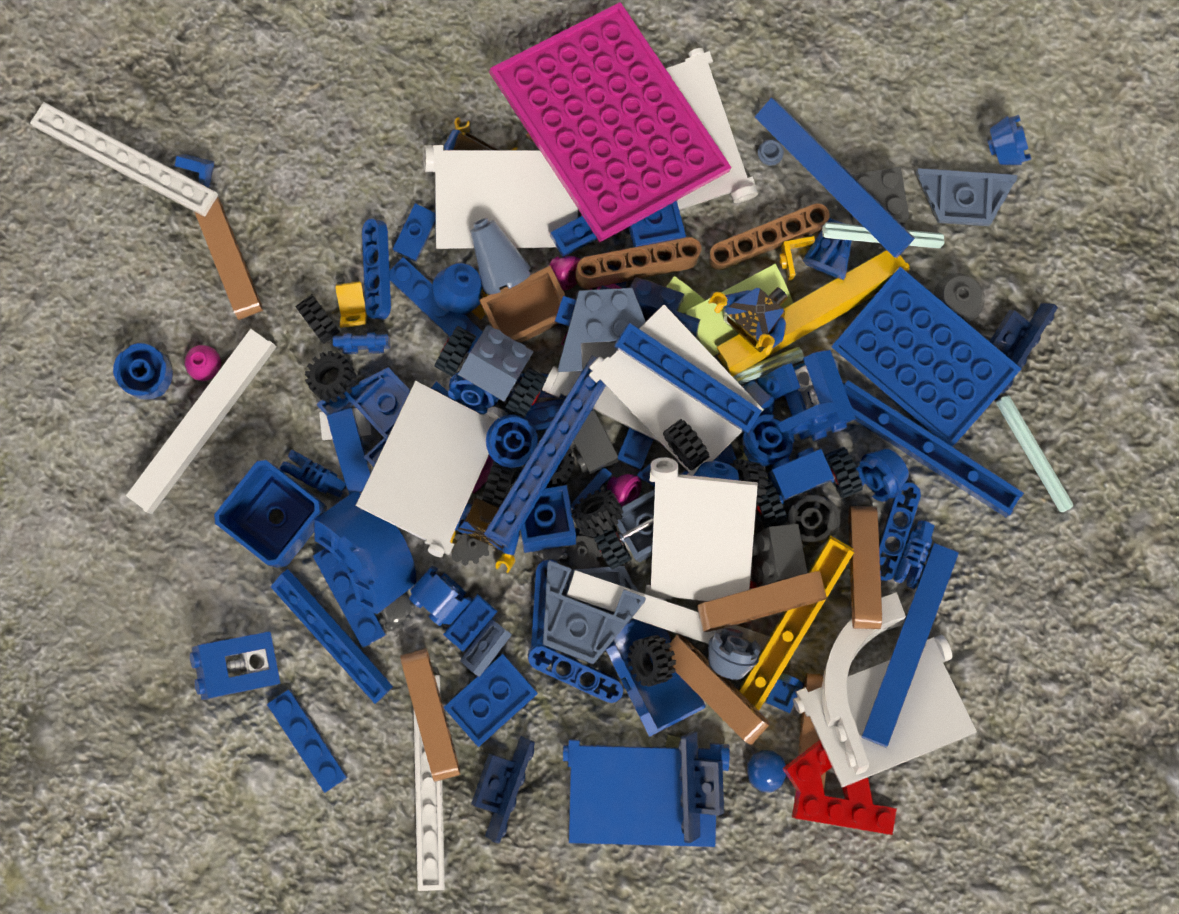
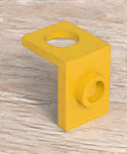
(785, 258)
(351, 304)

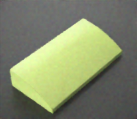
(713, 329)

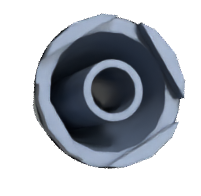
(497, 257)

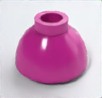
(565, 271)
(202, 362)
(625, 488)

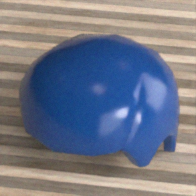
(766, 771)

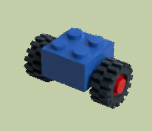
(804, 474)

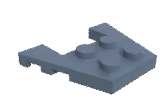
(598, 318)
(579, 627)

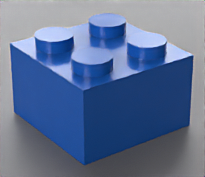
(549, 522)

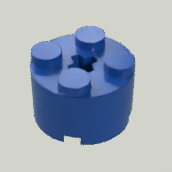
(137, 358)
(439, 596)

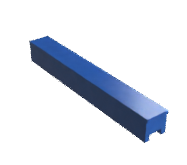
(932, 451)

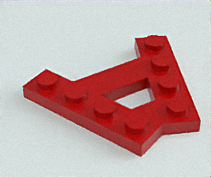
(812, 805)

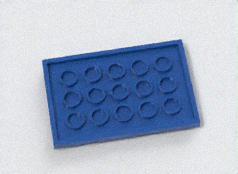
(926, 357)

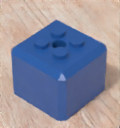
(248, 511)

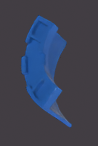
(372, 550)
(658, 704)

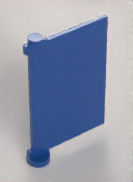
(632, 795)

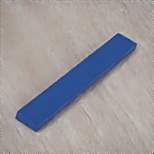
(834, 177)
(545, 458)
(910, 645)

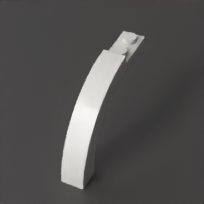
(835, 677)

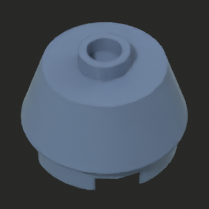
(732, 654)

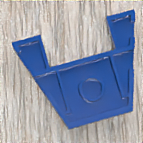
(379, 401)

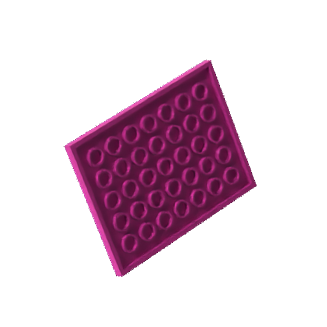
(610, 121)

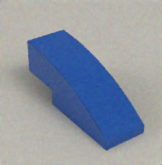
(349, 449)

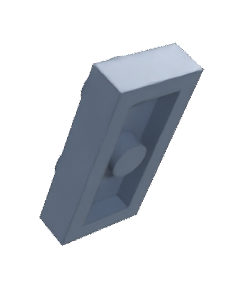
(485, 647)

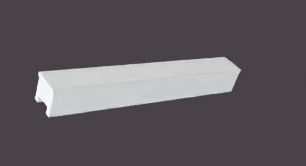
(201, 421)

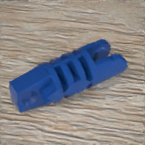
(313, 474)
(915, 554)

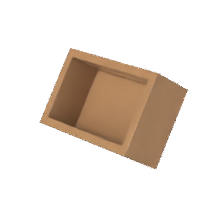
(525, 308)

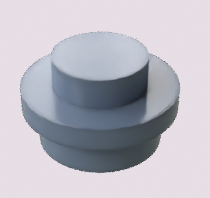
(770, 152)

